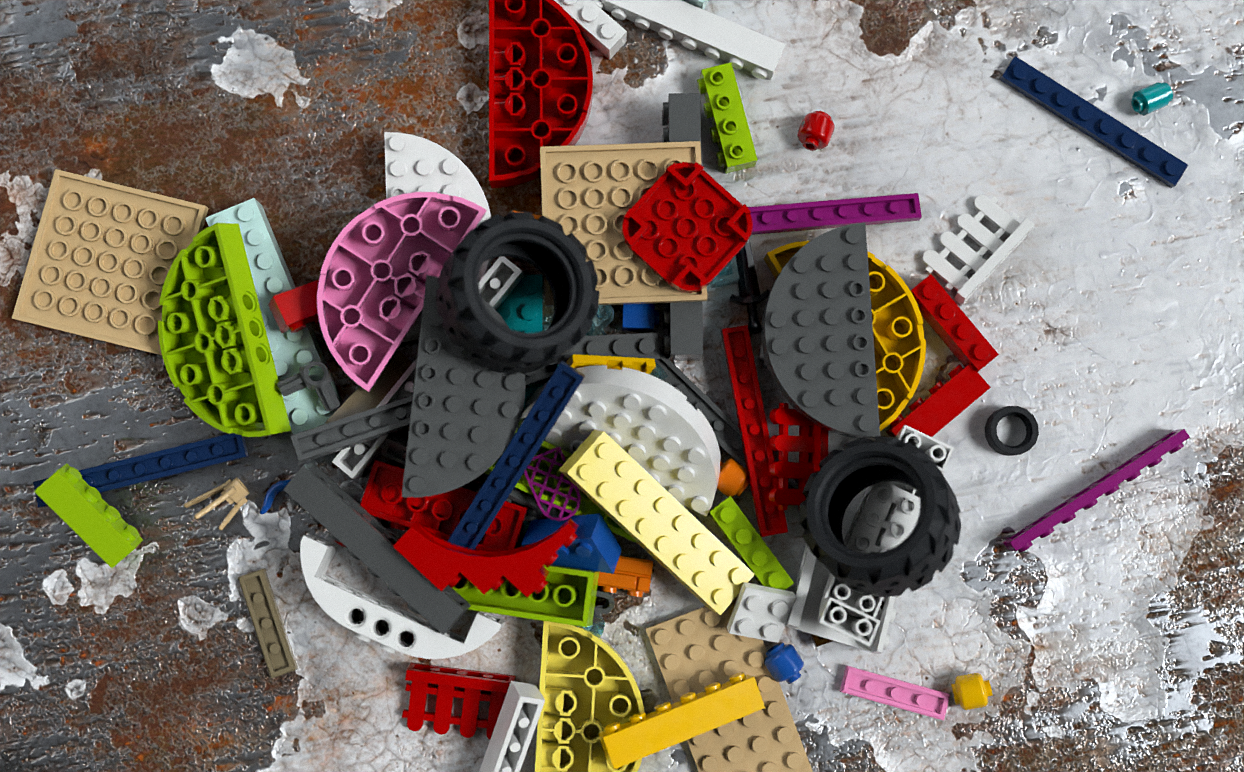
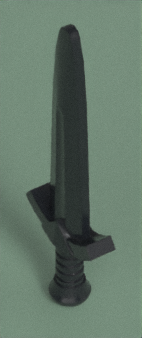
(748, 287)

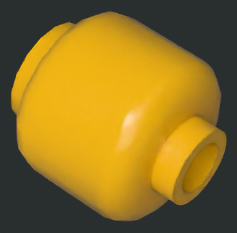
(971, 691)

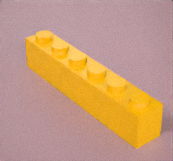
(680, 721)

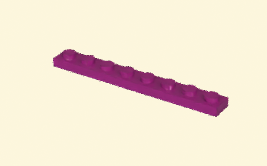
(835, 213)
(1088, 496)

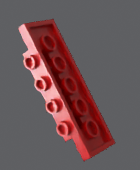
(438, 512)

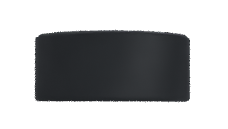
(1030, 422)

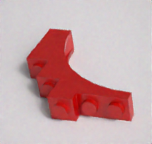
(523, 567)

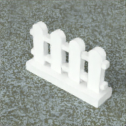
(986, 239)

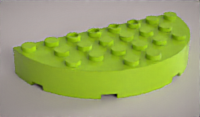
(217, 337)

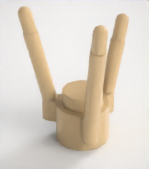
(233, 492)

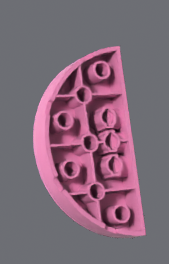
(378, 274)

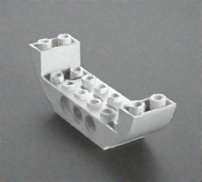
(880, 523)

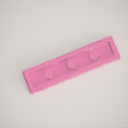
(895, 692)

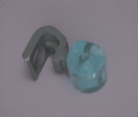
(598, 620)

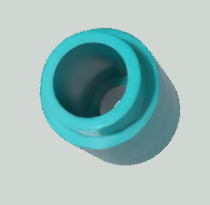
(1152, 98)

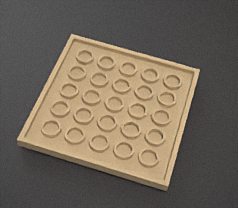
(589, 195)
(104, 260)

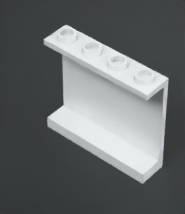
(809, 591)

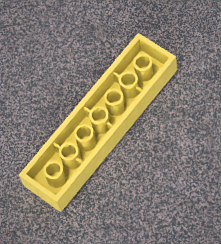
(656, 521)

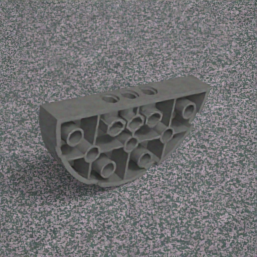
(822, 334)
(458, 411)

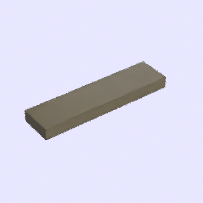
(363, 400)
(268, 623)

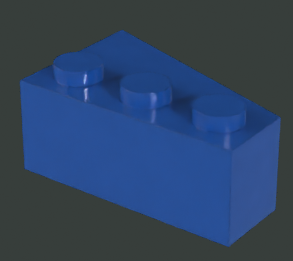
(591, 550)

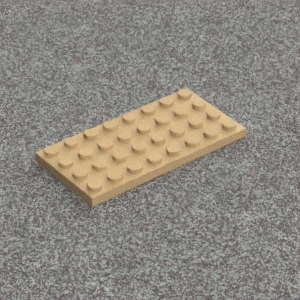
(699, 652)

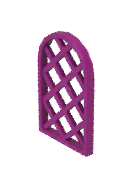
(560, 479)

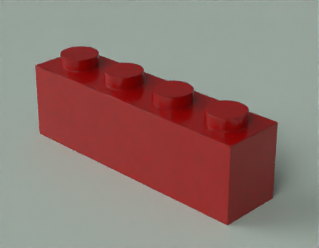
(295, 307)
(952, 324)
(943, 403)

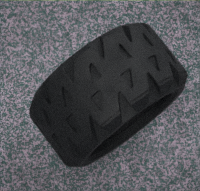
(555, 255)
(846, 475)

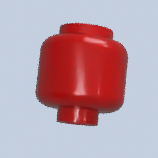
(816, 130)

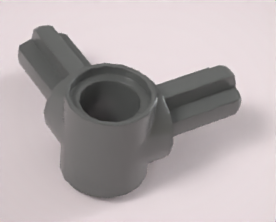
(302, 379)

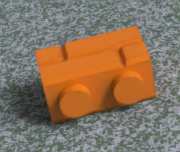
(629, 574)

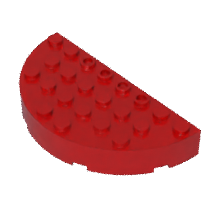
(535, 86)

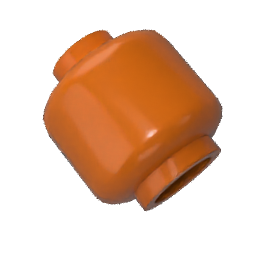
(732, 478)

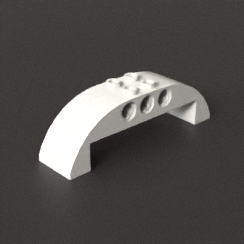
(343, 601)

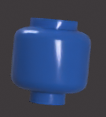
(784, 663)

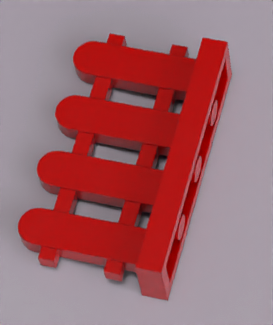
(812, 449)
(447, 680)

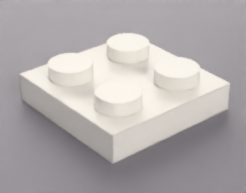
(761, 612)

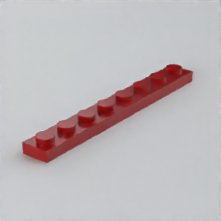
(752, 427)

